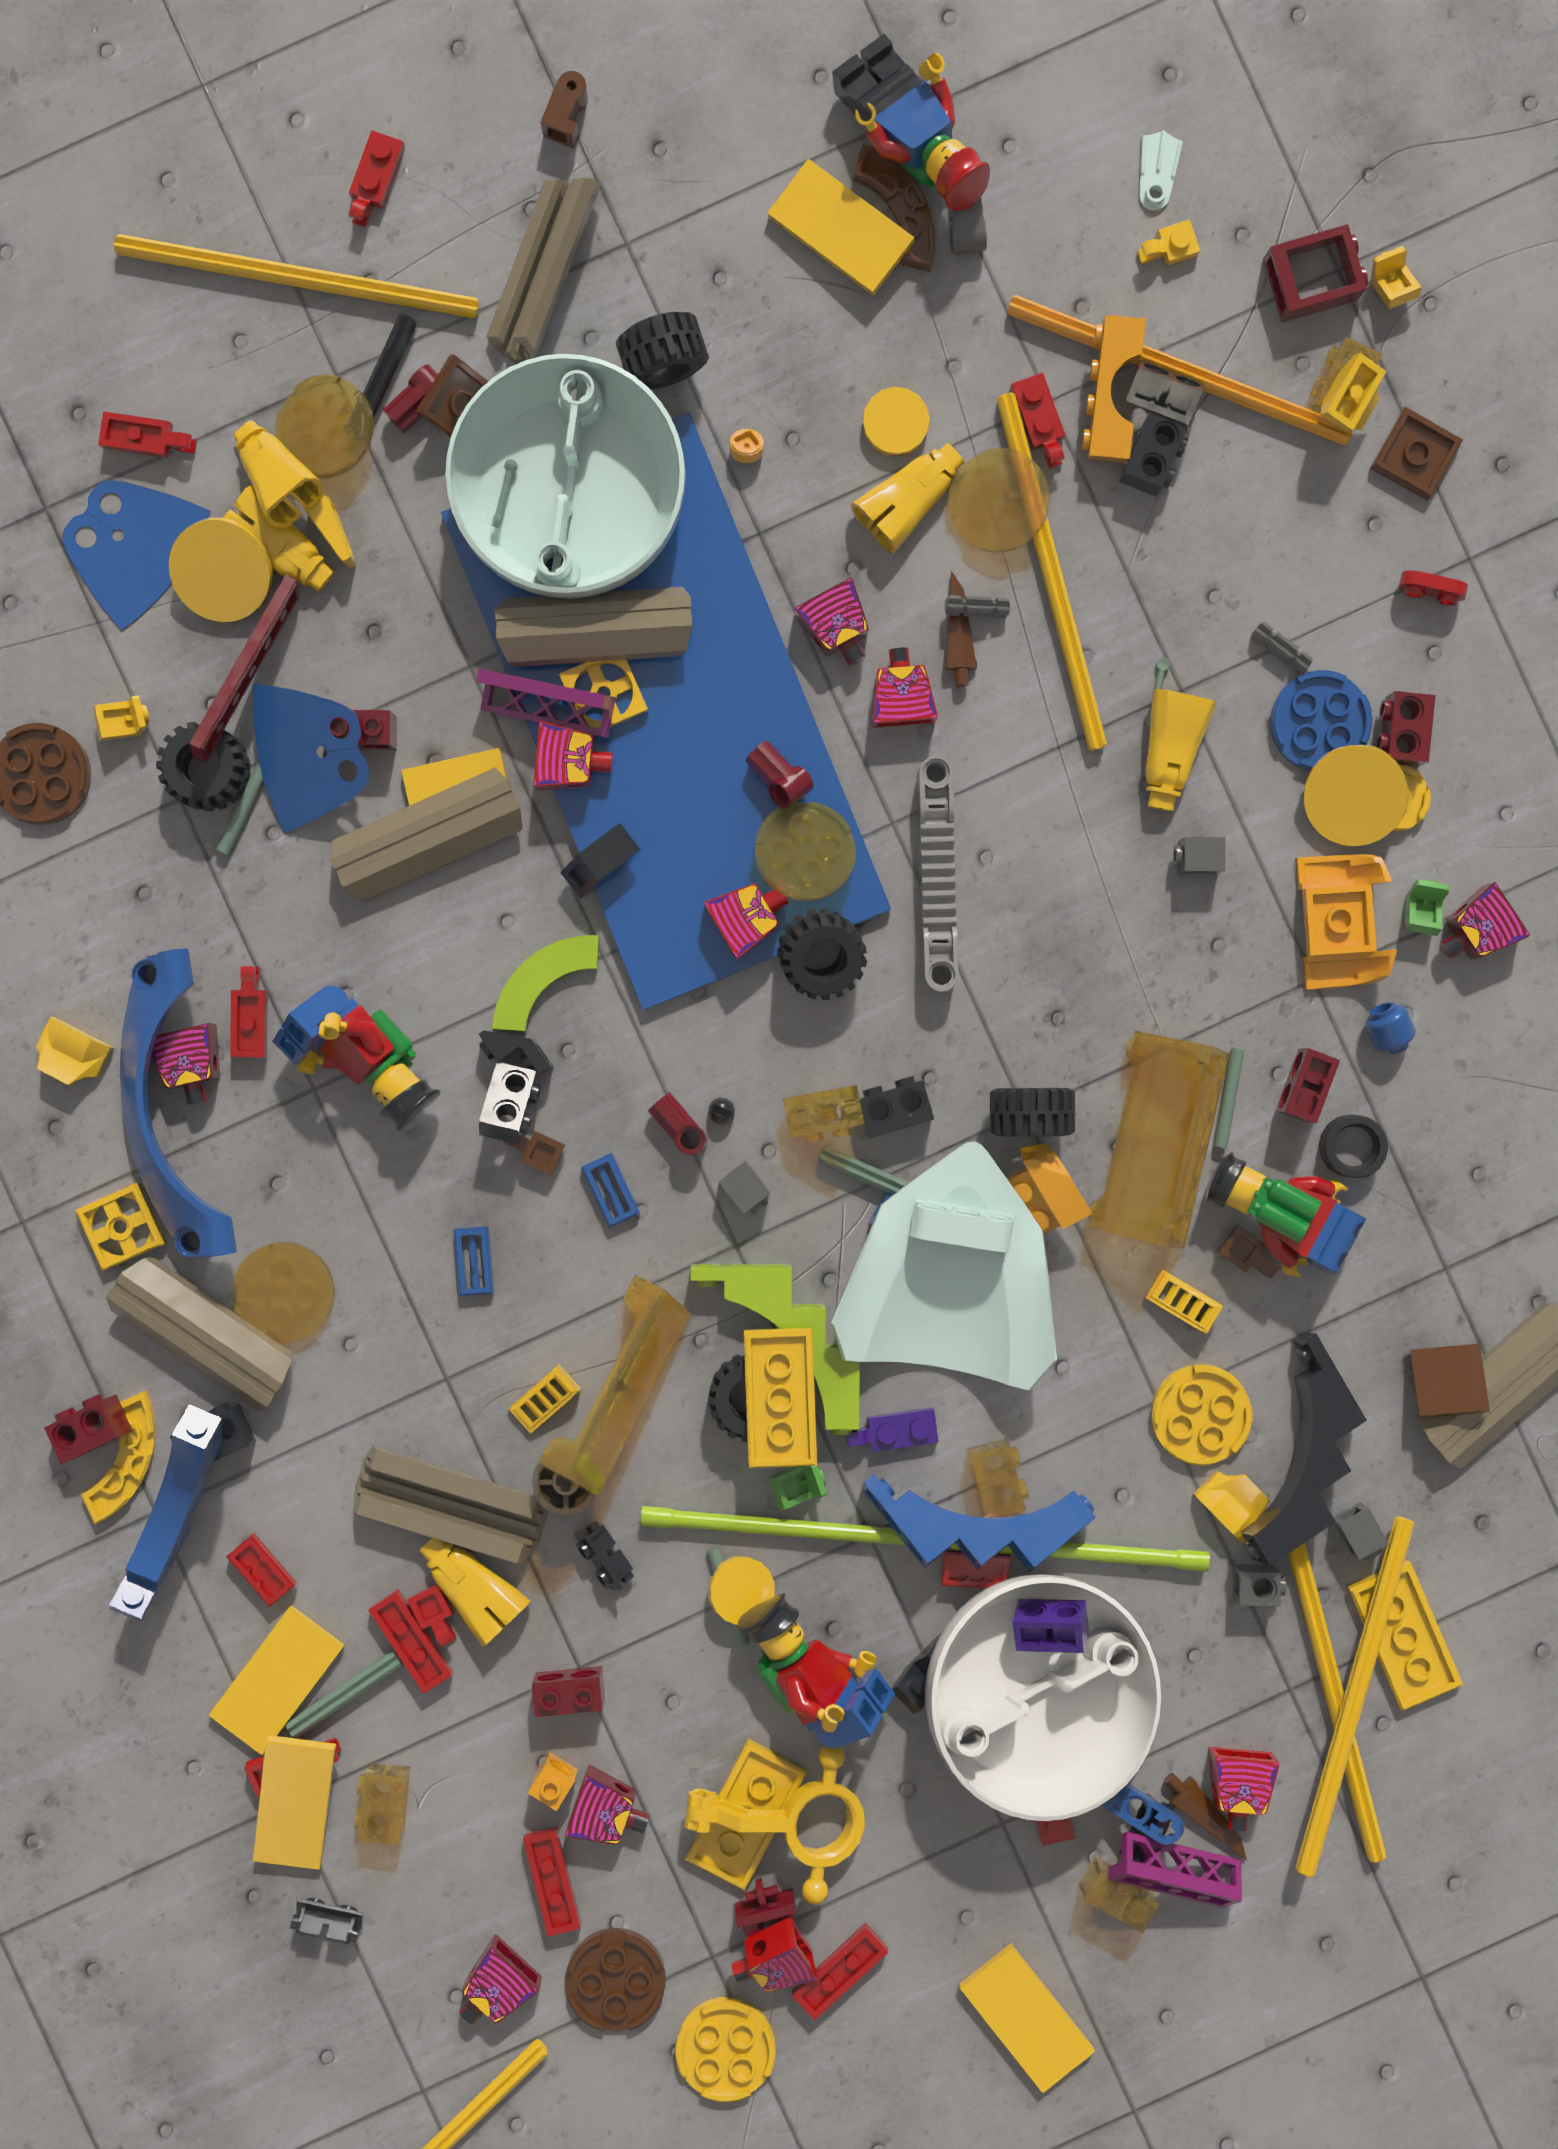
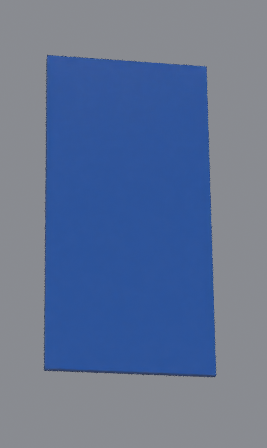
(683, 764)

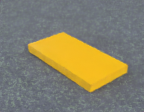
(840, 227)
(780, 1397)
(1412, 1643)
(276, 1679)
(755, 1782)
(294, 1802)
(1026, 2017)

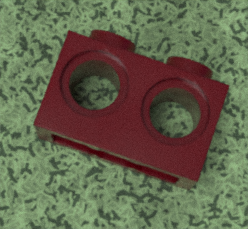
(376, 727)
(1415, 732)
(1307, 1085)
(87, 1427)
(568, 1691)

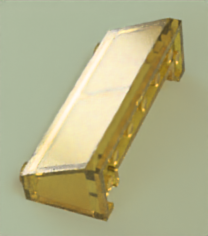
(1161, 1140)
(612, 1417)

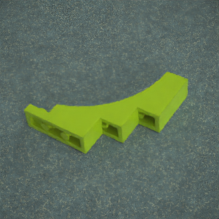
(769, 1293)

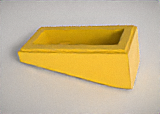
(328, 523)
(1209, 1315)
(566, 1383)

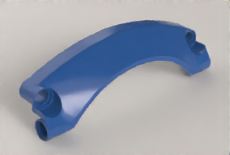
(144, 1016)

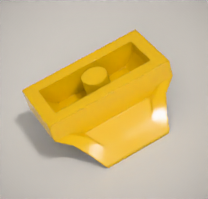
(1353, 393)
(70, 1053)
(1232, 1501)

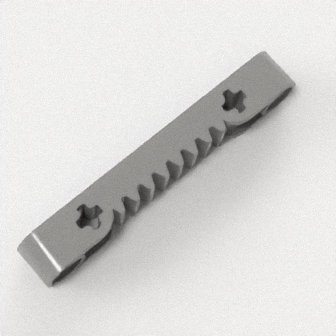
(937, 873)

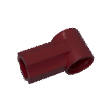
(403, 407)
(785, 782)
(677, 1122)

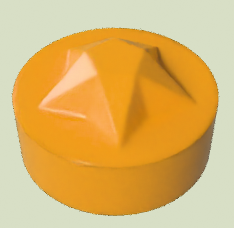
(746, 445)

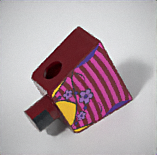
(835, 621)
(1483, 924)
(188, 1059)
(604, 1809)
(498, 1983)

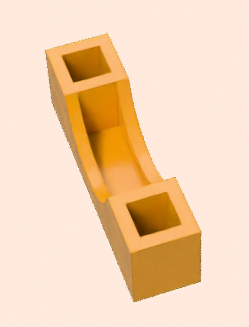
(1119, 343)

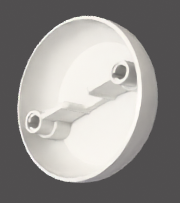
(1044, 1726)

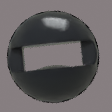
(725, 1104)

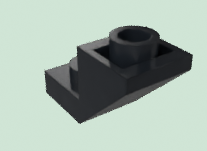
(600, 860)
(504, 1045)
(912, 1681)

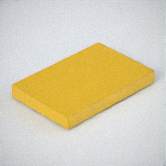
(438, 776)

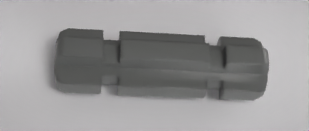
(977, 606)
(1282, 647)

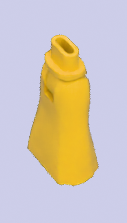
(276, 475)
(902, 501)
(288, 548)
(1176, 733)
(474, 1590)

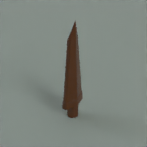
(959, 647)
(1196, 1805)

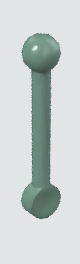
(510, 467)
(1162, 666)

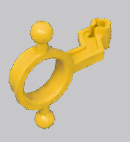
(706, 1809)

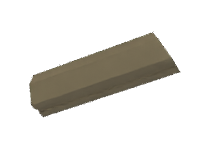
(541, 267)
(594, 627)
(426, 835)
(200, 1331)
(1516, 1377)
(448, 1505)

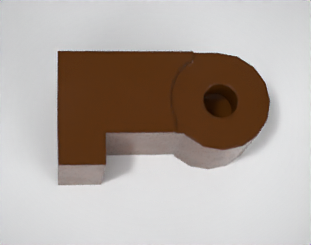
(563, 107)

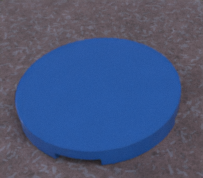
(1319, 715)

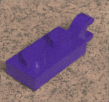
(897, 1430)

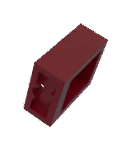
(1284, 285)

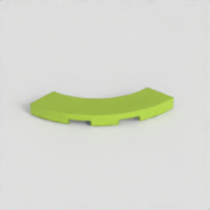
(538, 973)

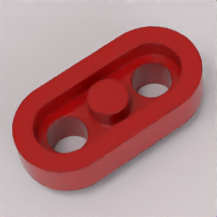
(1422, 584)

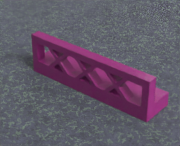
(542, 689)
(1172, 1882)

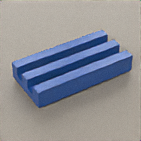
(608, 1184)
(487, 1262)

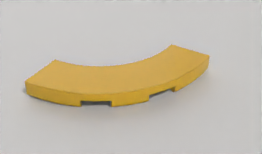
(131, 1462)

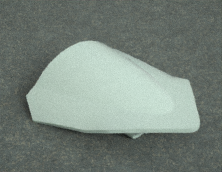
(953, 1278)

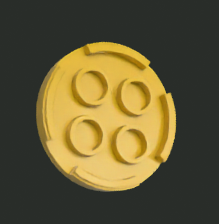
(220, 570)
(1355, 795)
(1201, 1414)
(725, 2049)

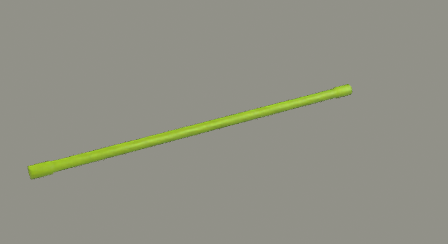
(668, 1518)

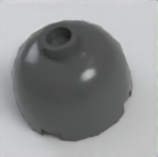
(559, 1495)

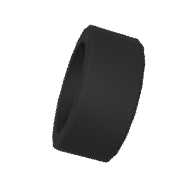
(1379, 1149)

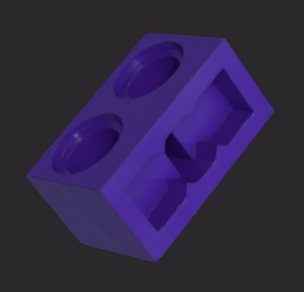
(1050, 1625)

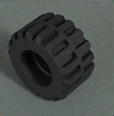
(663, 349)
(216, 792)
(837, 975)
(1032, 1112)
(720, 1402)

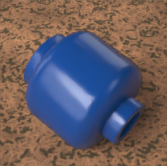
(1390, 1027)

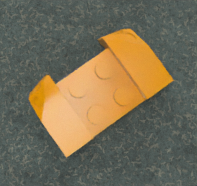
(1341, 920)
(1048, 1189)

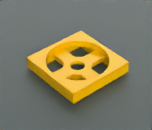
(616, 687)
(87, 1215)

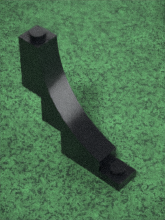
(1325, 1416)

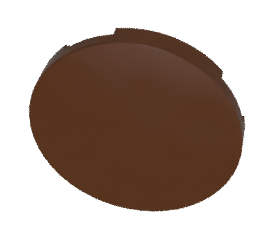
(42, 774)
(615, 1980)

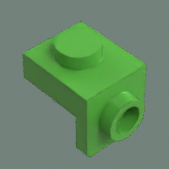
(1425, 907)
(797, 1485)

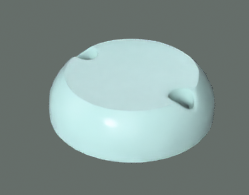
(591, 479)

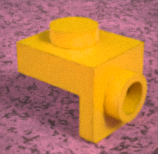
(1393, 278)
(120, 719)

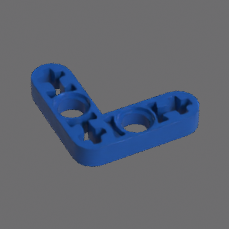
(1120, 1807)

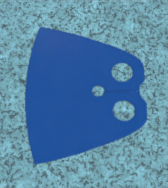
(133, 571)
(287, 737)

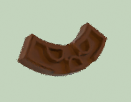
(905, 202)

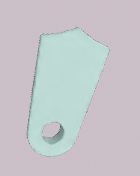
(1158, 168)

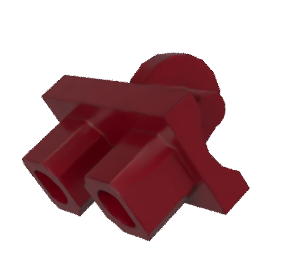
(764, 1905)

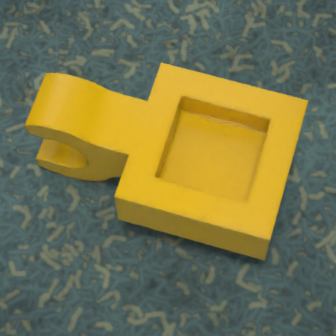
(1173, 243)

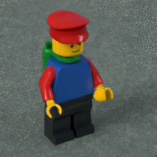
(912, 120)

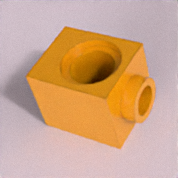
(552, 1781)

